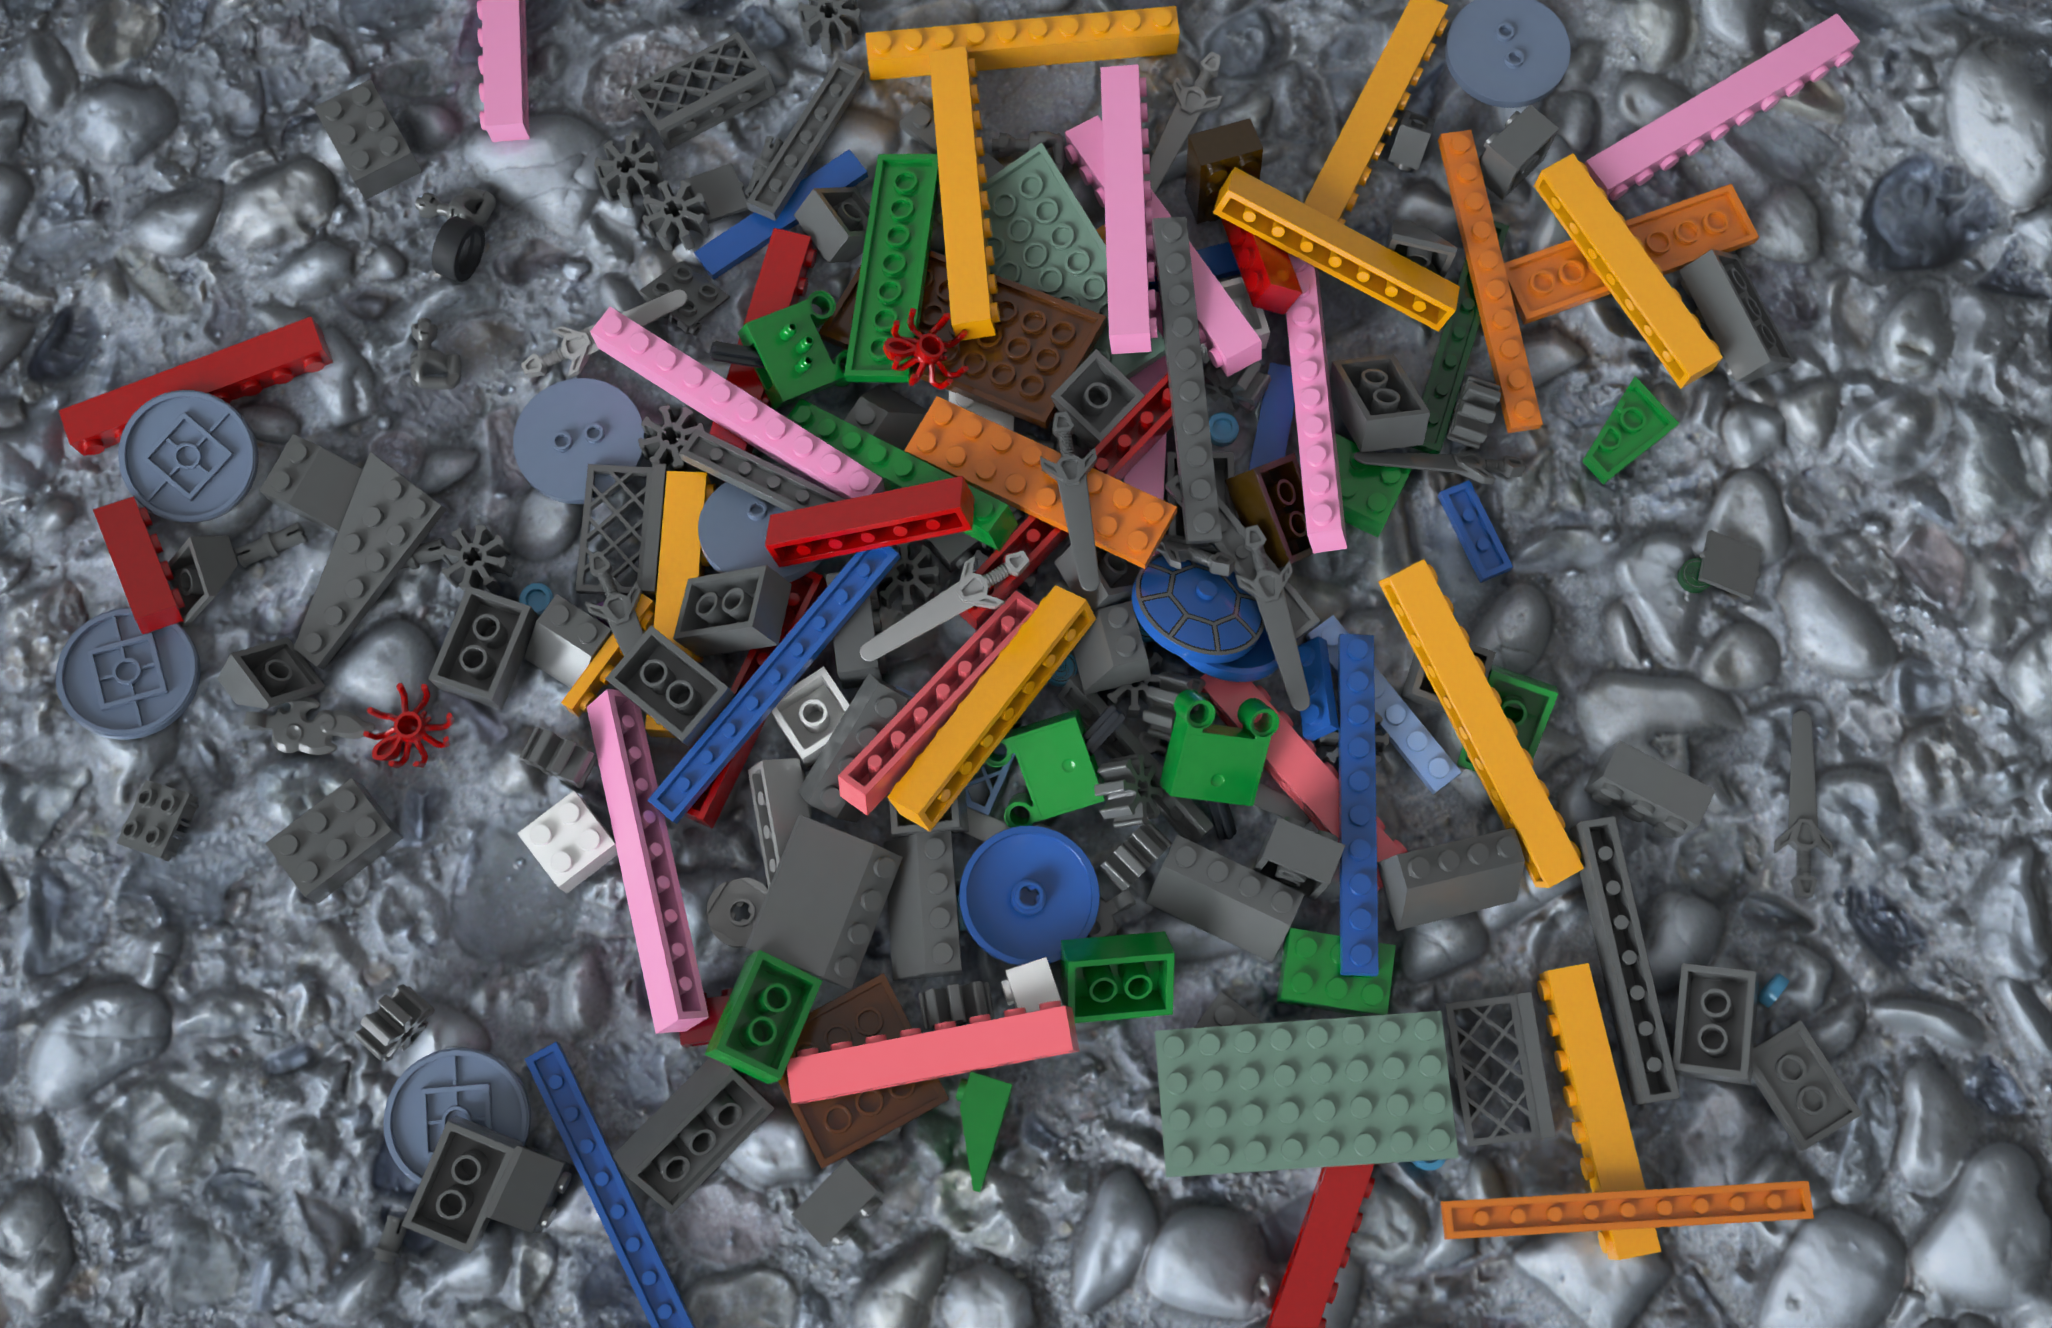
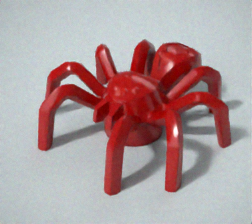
(926, 351)
(409, 729)

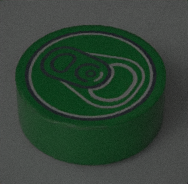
(1689, 574)

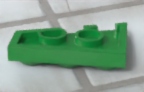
(1629, 432)

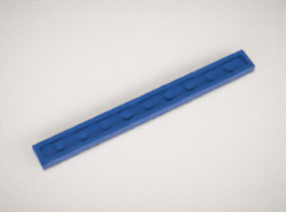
(772, 681)
(1357, 806)
(608, 1189)

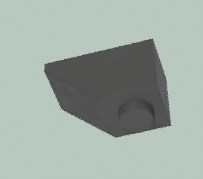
(1411, 141)

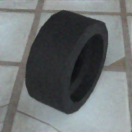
(458, 249)

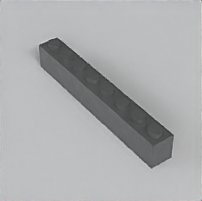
(1624, 962)

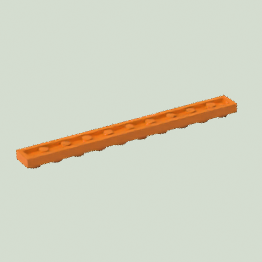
(1490, 281)
(1626, 1210)

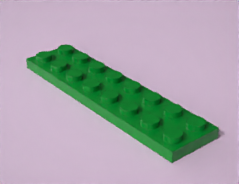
(892, 263)

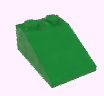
(1525, 703)
(982, 1114)

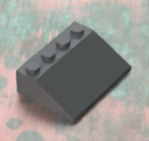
(824, 901)

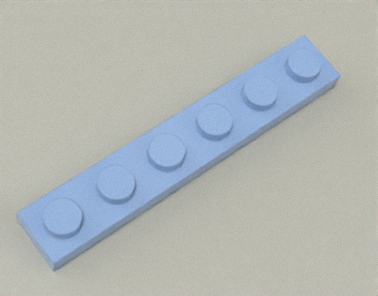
(1402, 725)

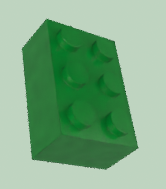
(1367, 489)
(1118, 976)
(1313, 977)
(763, 1017)

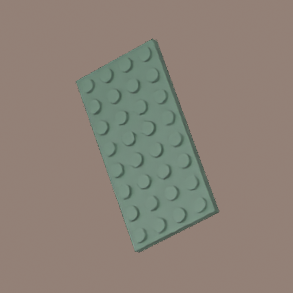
(1052, 245)
(1305, 1094)

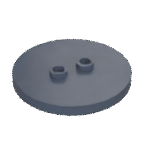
(1507, 51)
(574, 427)
(188, 456)
(735, 533)
(125, 680)
(449, 1085)

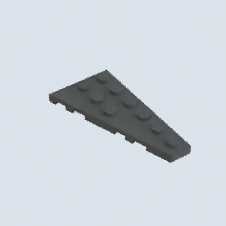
(374, 542)

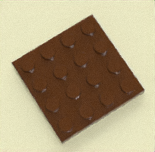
(852, 1121)

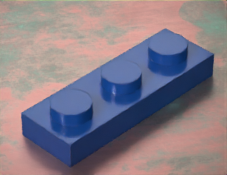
(1475, 531)
(1321, 714)

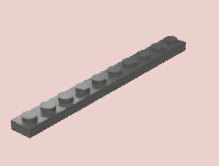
(1186, 381)

